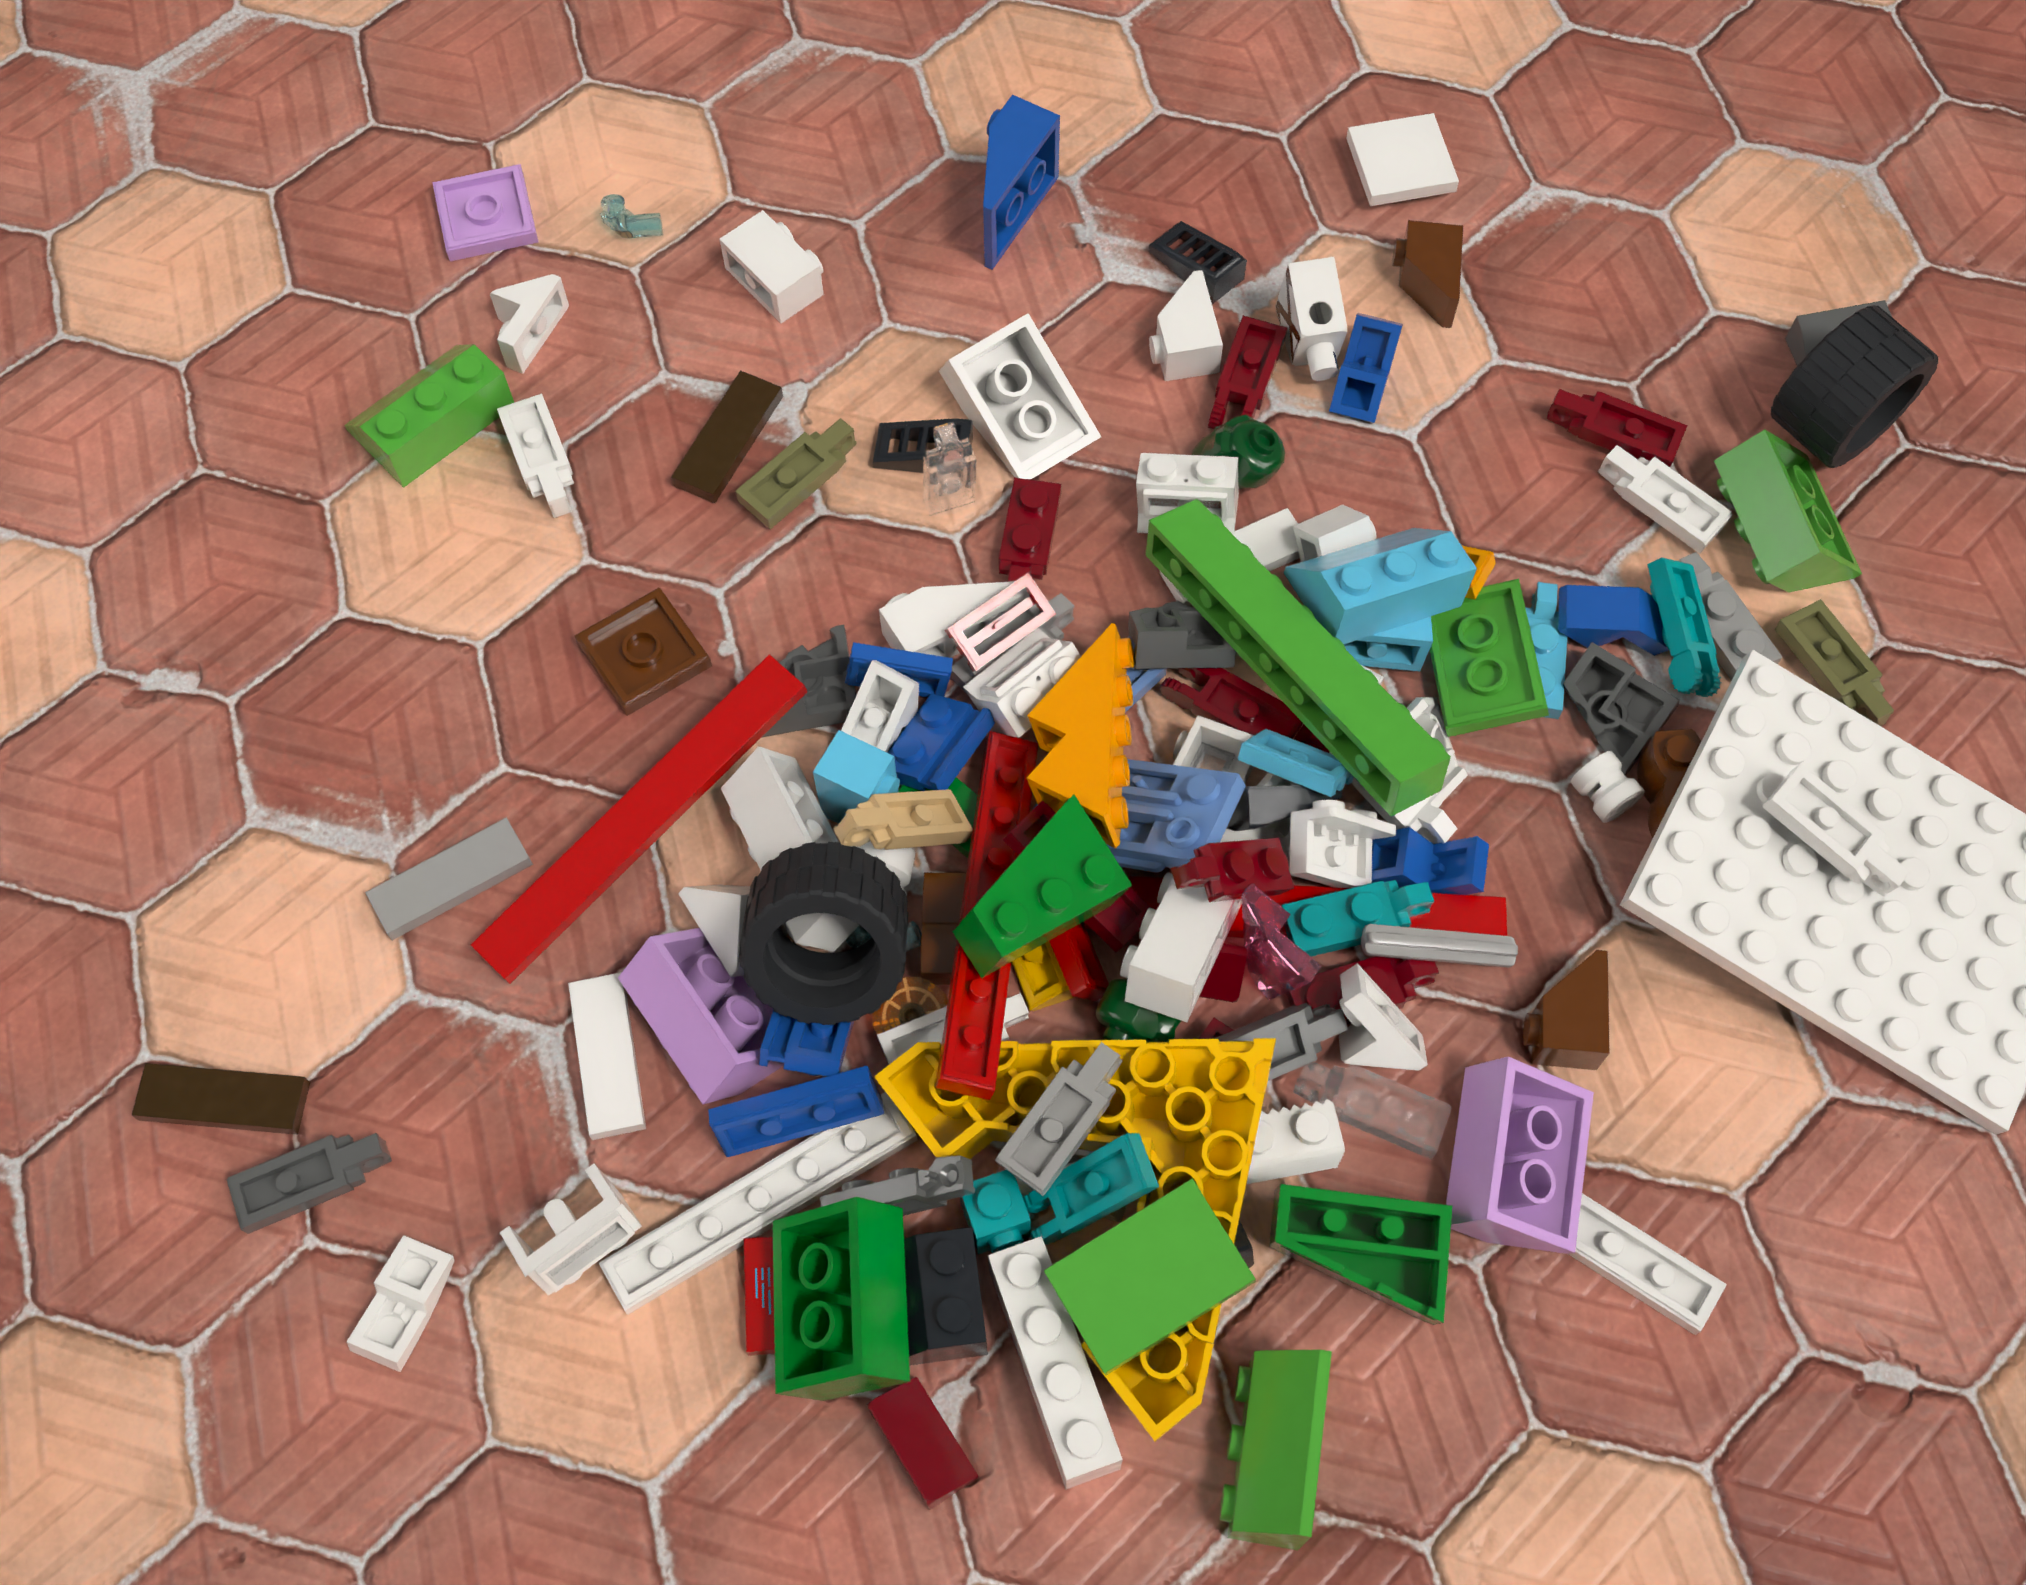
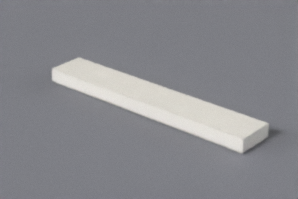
(752, 1204)

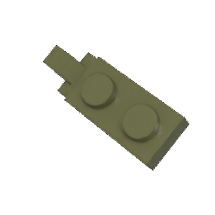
(796, 473)
(1835, 660)

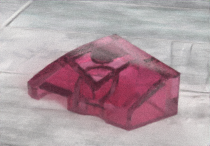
(1272, 958)

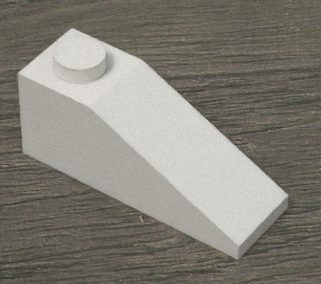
(919, 619)

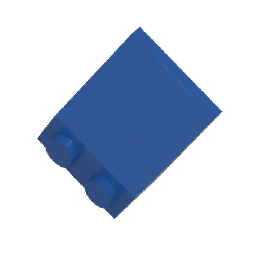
(1018, 171)

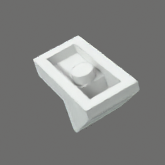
(529, 316)
(882, 706)
(1379, 1029)

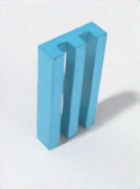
(1295, 762)

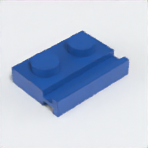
(939, 742)
(804, 1046)

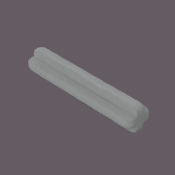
(1439, 945)

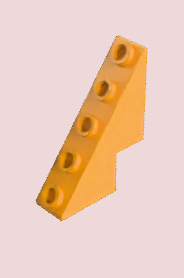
(1086, 735)

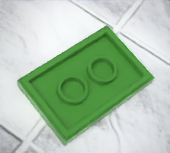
(1487, 662)
(1149, 1276)

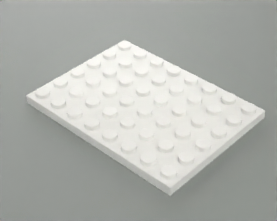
(1906, 977)

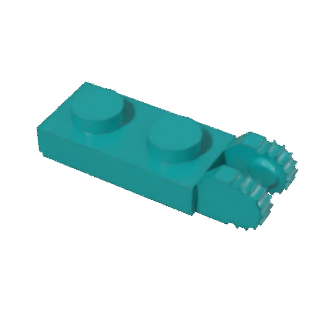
(1685, 627)
(1094, 1187)

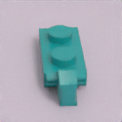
(1338, 918)

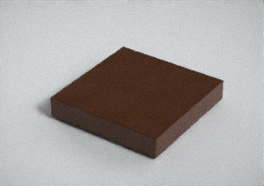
(643, 651)

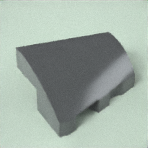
(1618, 704)

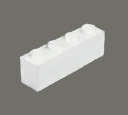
(779, 813)
(1178, 946)
(1054, 1364)

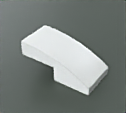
(403, 1303)

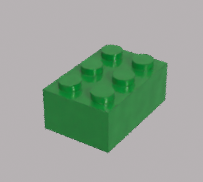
(840, 1300)

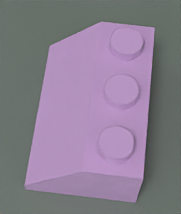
(700, 1013)
(1519, 1157)

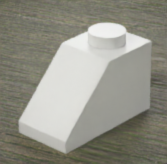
(1187, 333)

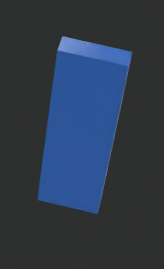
(796, 1111)

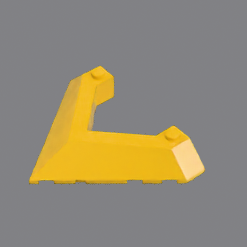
(1197, 1120)

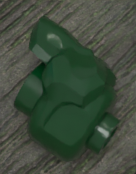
(1253, 442)
(1131, 1021)

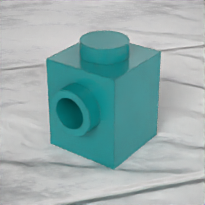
(996, 1213)

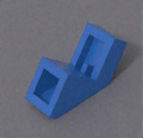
(1366, 367)
(1609, 614)
(1447, 867)

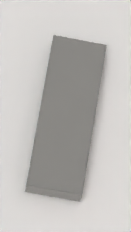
(448, 878)

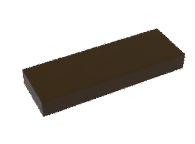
(727, 436)
(221, 1098)

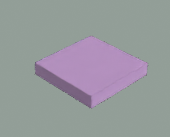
(485, 212)

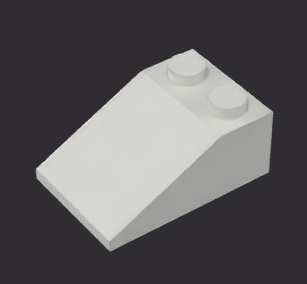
(1020, 399)

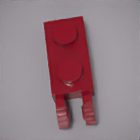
(1248, 368)
(1231, 702)

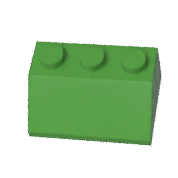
(432, 412)
(1784, 515)
(1277, 1447)

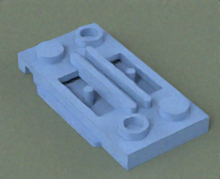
(1173, 813)

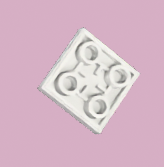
(1402, 159)

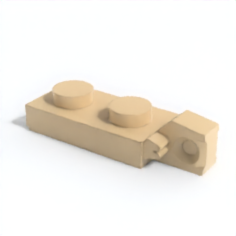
(905, 821)

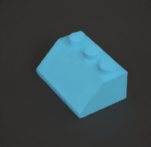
(1384, 582)

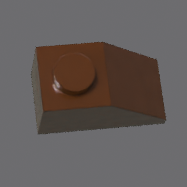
(1431, 267)
(1573, 1019)

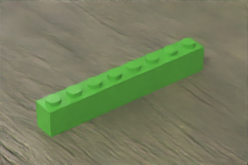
(1298, 658)

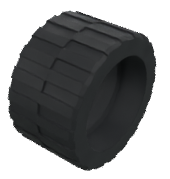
(1853, 386)
(813, 983)

